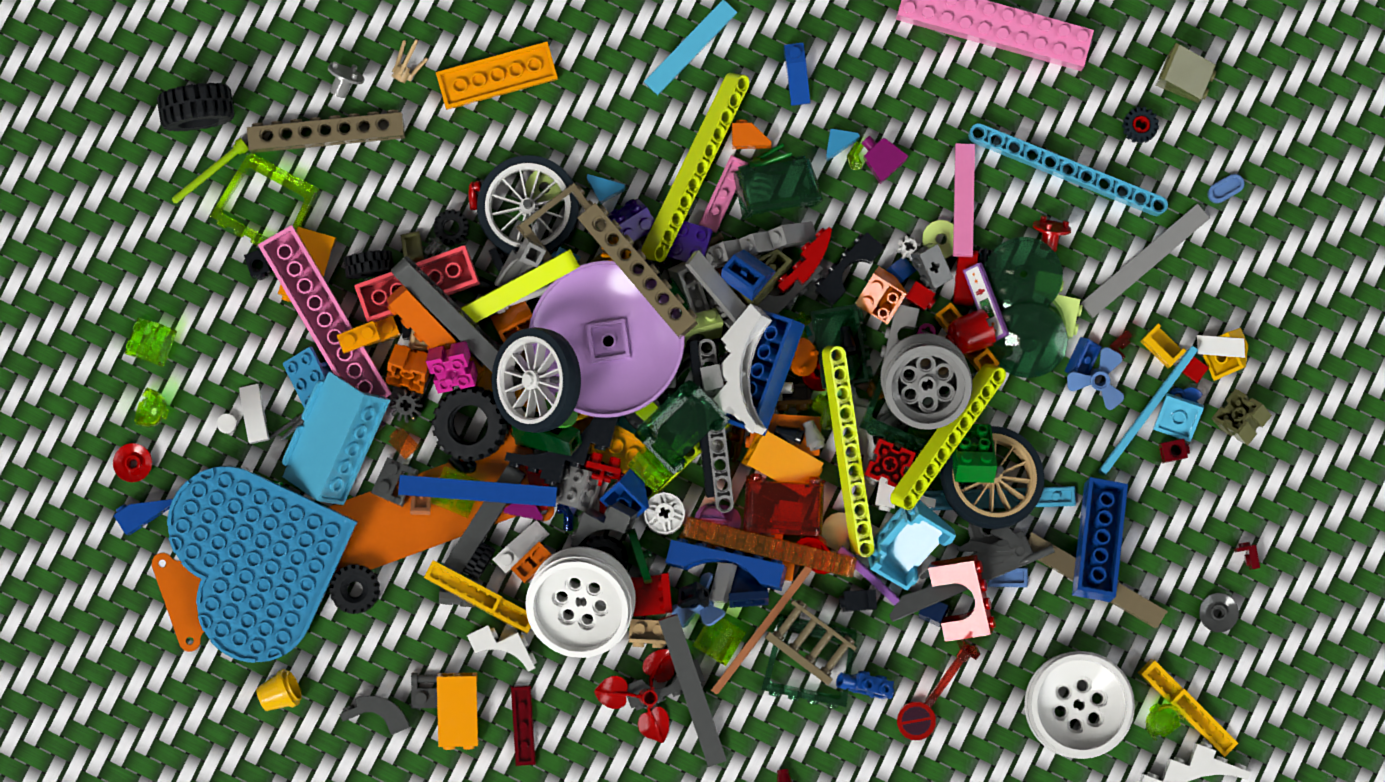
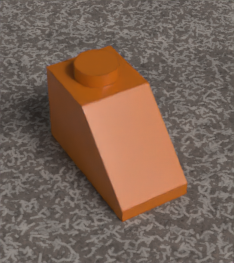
(748, 136)

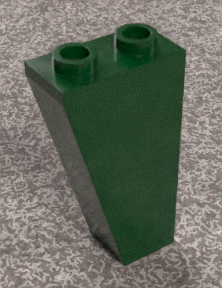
(558, 440)

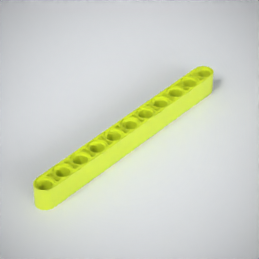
(695, 167)
(854, 458)

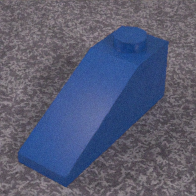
(797, 74)
(138, 515)

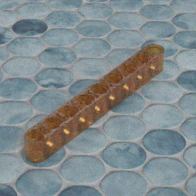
(770, 547)

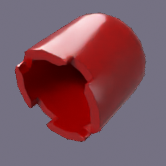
(971, 332)

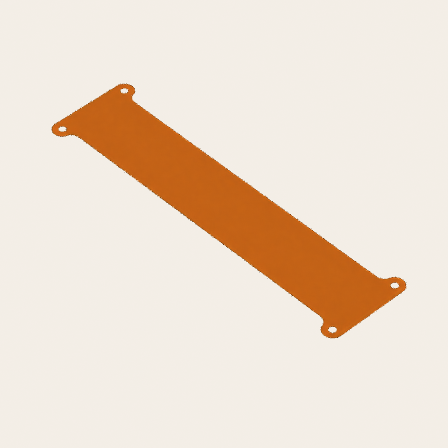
(380, 537)

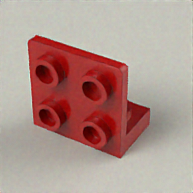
(652, 597)

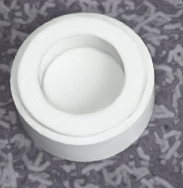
(227, 423)

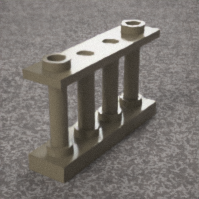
(809, 660)

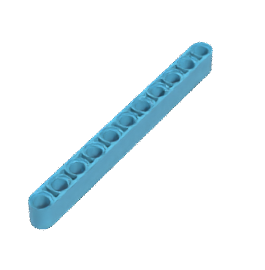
(1077, 168)

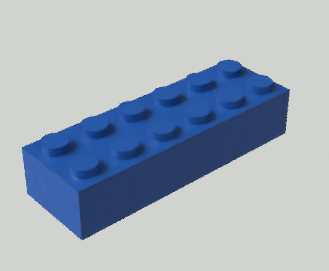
(771, 366)
(1099, 539)

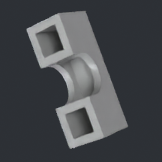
(903, 318)

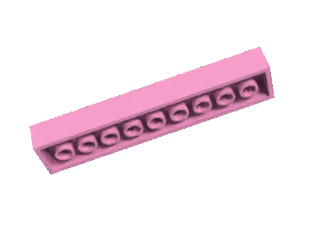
(1002, 28)
(320, 310)

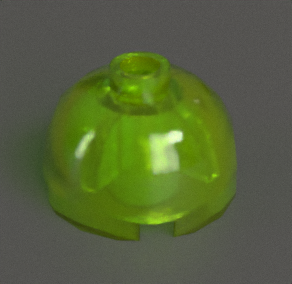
(151, 409)
(1163, 720)

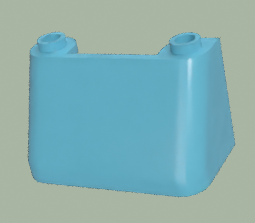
(907, 542)

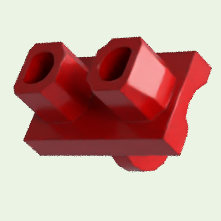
(595, 465)

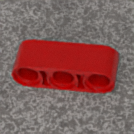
(962, 292)

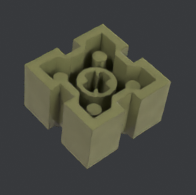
(1241, 417)

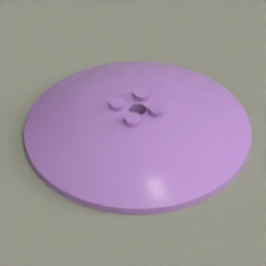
(601, 303)

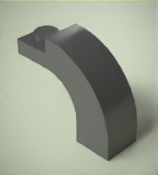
(388, 710)

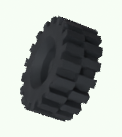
(368, 264)
(339, 587)

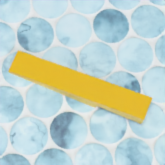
(478, 596)
(1191, 709)

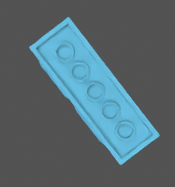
(333, 439)

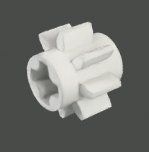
(911, 242)

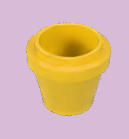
(279, 691)

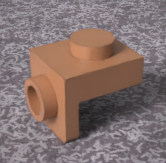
(420, 505)

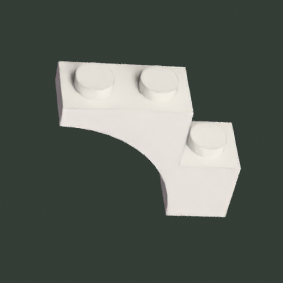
(486, 637)

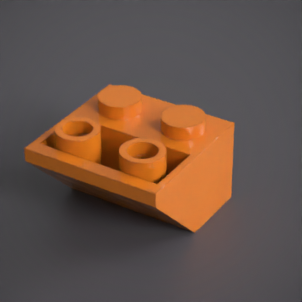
(882, 295)
(512, 320)

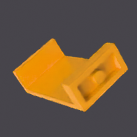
(320, 249)
(781, 460)
(457, 710)

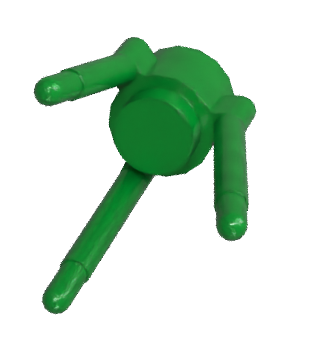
(759, 161)

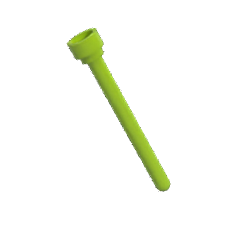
(238, 148)

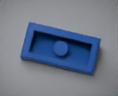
(1083, 356)

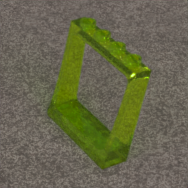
(274, 173)

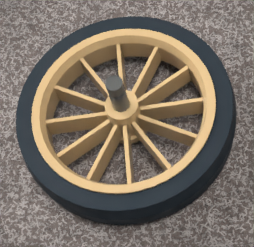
(998, 520)

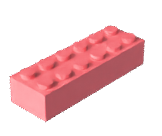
(449, 270)

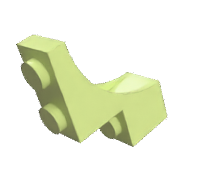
(1069, 310)

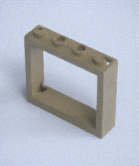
(578, 192)

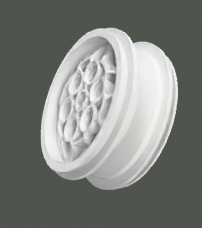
(574, 633)
(1114, 711)

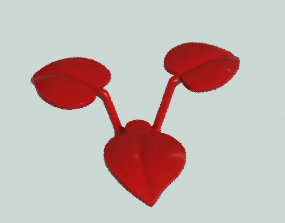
(613, 694)

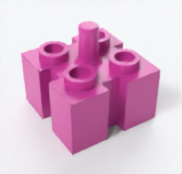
(451, 367)

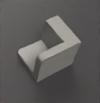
(712, 377)

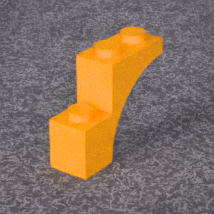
(368, 334)

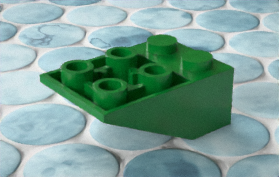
(975, 456)

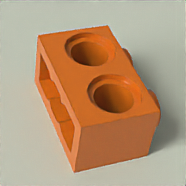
(530, 562)

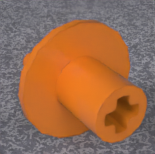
(805, 358)

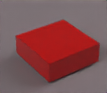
(1195, 370)

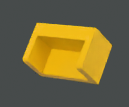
(1162, 346)

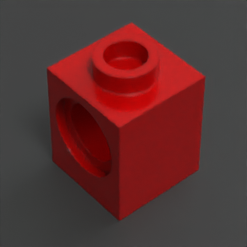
(920, 296)

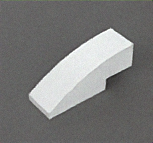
(254, 414)

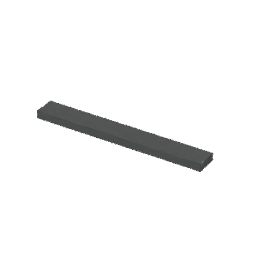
(692, 690)

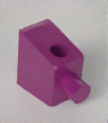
(883, 158)

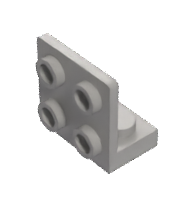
(577, 489)

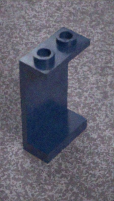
(745, 588)

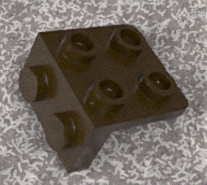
(800, 399)

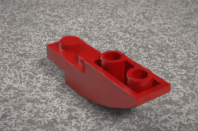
(812, 255)

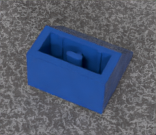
(746, 274)

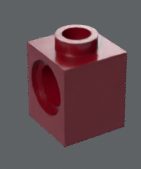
(1165, 452)

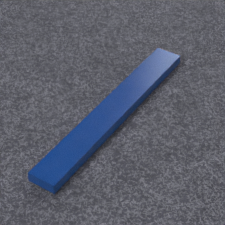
(477, 490)

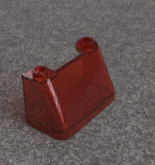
(783, 506)

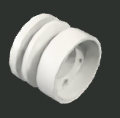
(675, 517)

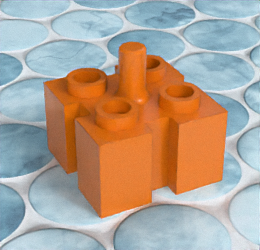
(408, 369)

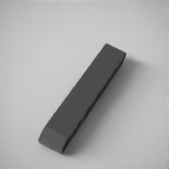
(480, 525)

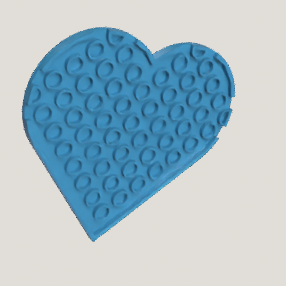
(258, 556)

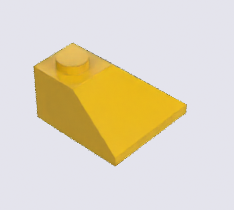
(1223, 365)

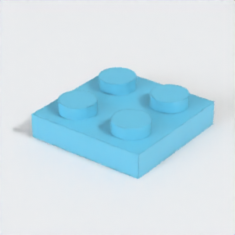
(1178, 417)

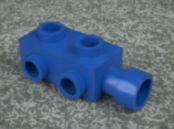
(867, 685)

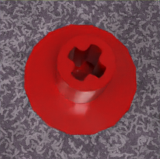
(1051, 231)

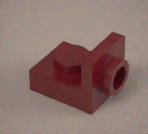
(1251, 558)

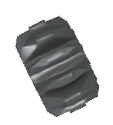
(406, 414)

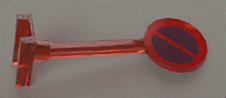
(917, 719)

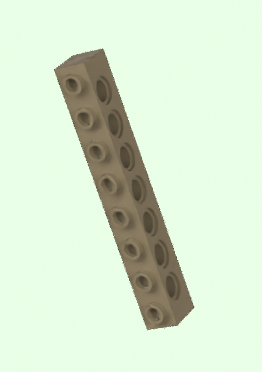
(335, 137)
(590, 220)

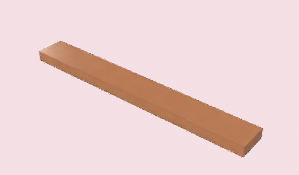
(761, 630)

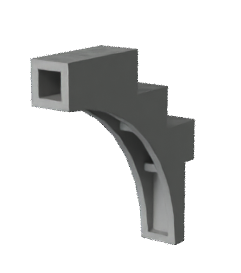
(762, 242)

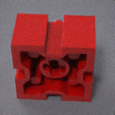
(889, 462)

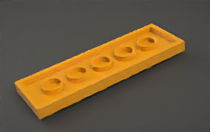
(496, 75)

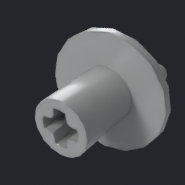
(344, 78)

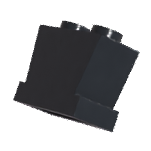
(858, 600)

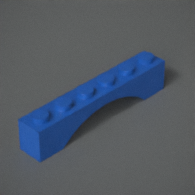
(687, 556)

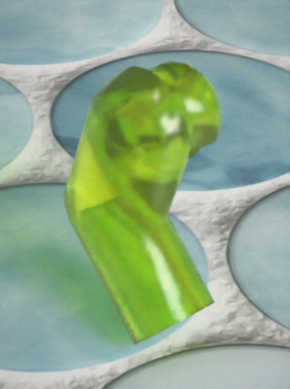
(853, 156)

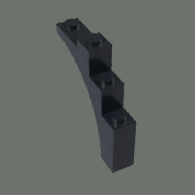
(599, 433)

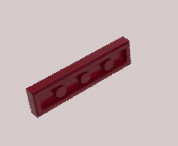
(523, 725)

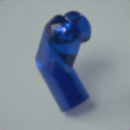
(567, 516)

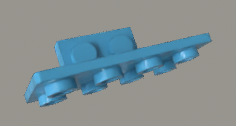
(305, 372)

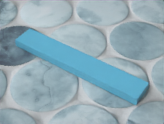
(690, 47)

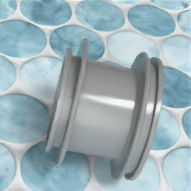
(908, 355)

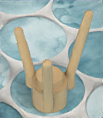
(400, 71)

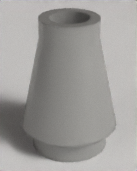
(813, 436)

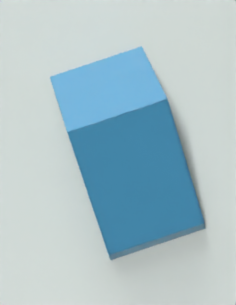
(839, 141)
(604, 188)

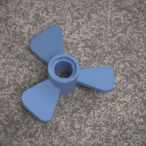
(1108, 361)
(709, 614)

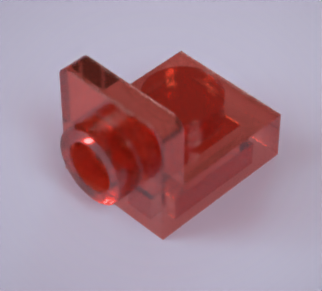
(1121, 342)

